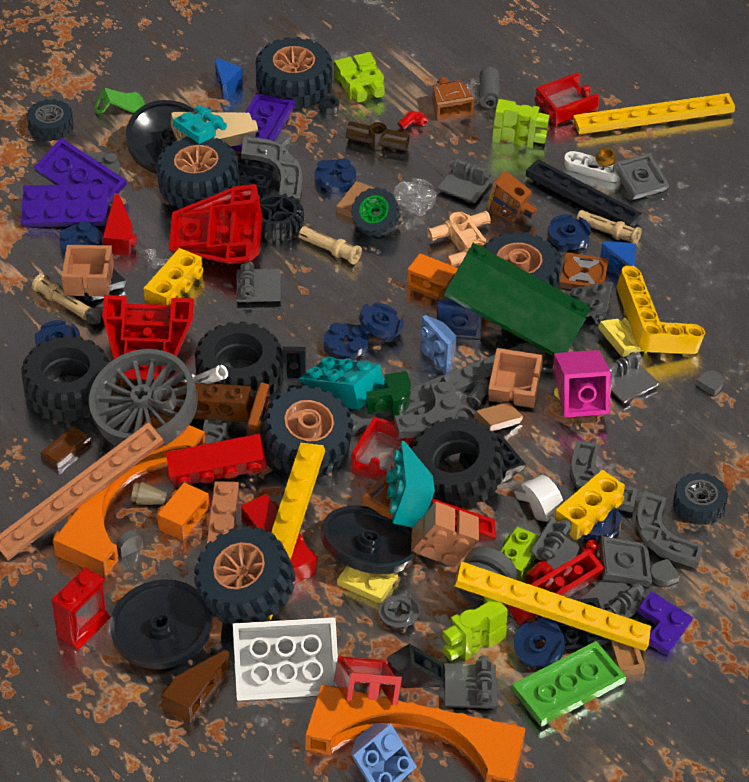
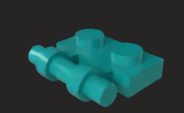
(195, 125)

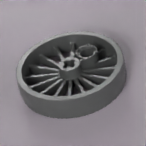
(143, 397)

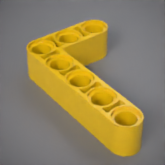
(647, 329)

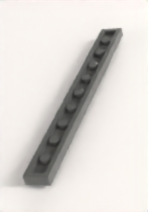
(462, 379)

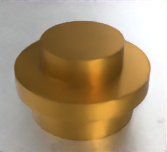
(605, 157)

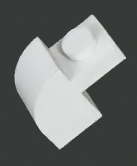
(542, 496)

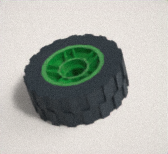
(375, 200)

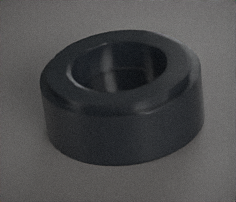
(329, 105)

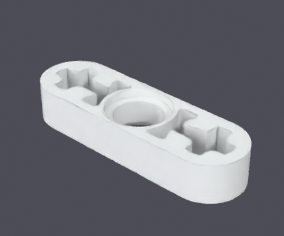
(574, 162)

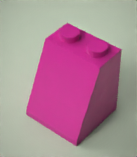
(582, 383)

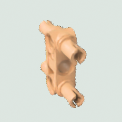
(462, 231)

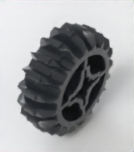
(280, 216)

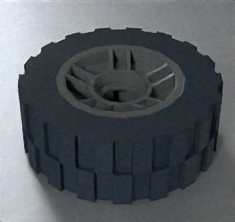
(50, 120)
(700, 498)

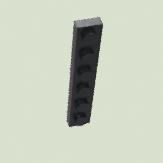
(582, 193)

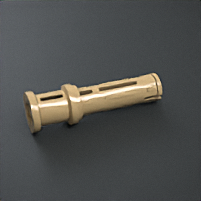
(617, 230)
(338, 247)
(54, 292)

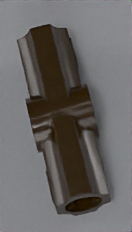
(377, 136)

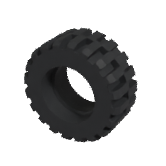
(246, 343)
(60, 358)
(457, 437)

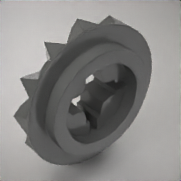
(390, 607)

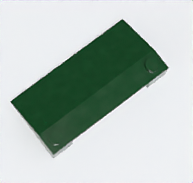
(517, 301)

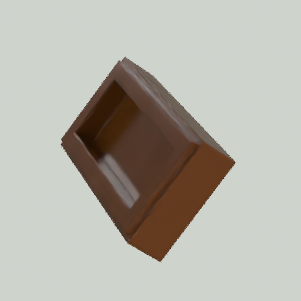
(65, 447)

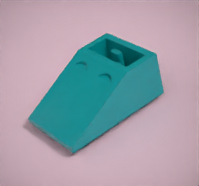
(345, 379)
(409, 487)

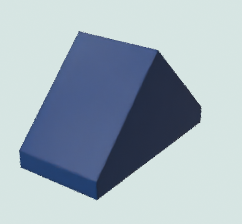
(228, 77)
(619, 254)

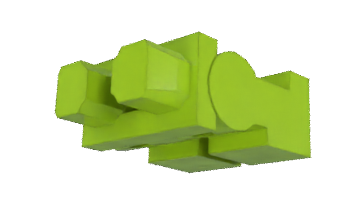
(359, 76)
(519, 124)
(475, 629)

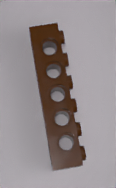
(214, 400)

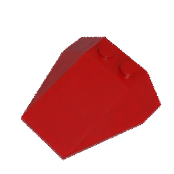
(220, 226)
(146, 327)

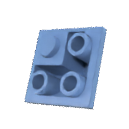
(438, 343)
(382, 754)

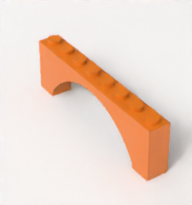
(84, 535)
(488, 743)

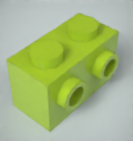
(518, 549)

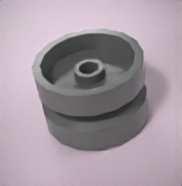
(490, 560)

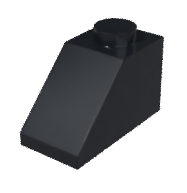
(293, 363)
(416, 668)

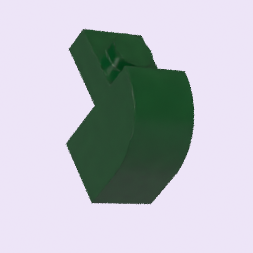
(393, 397)

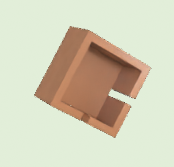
(87, 270)
(515, 377)
(436, 535)

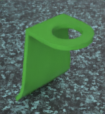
(127, 101)

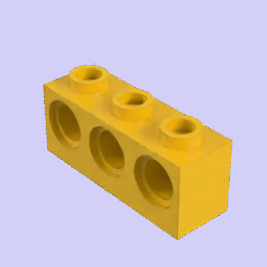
(174, 278)
(591, 504)

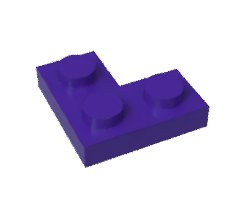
(669, 619)

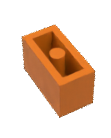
(429, 274)
(183, 511)

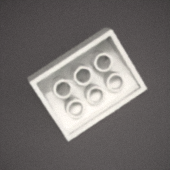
(284, 658)

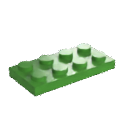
(568, 683)

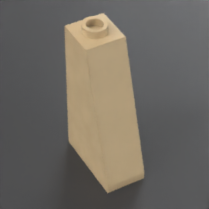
(237, 127)

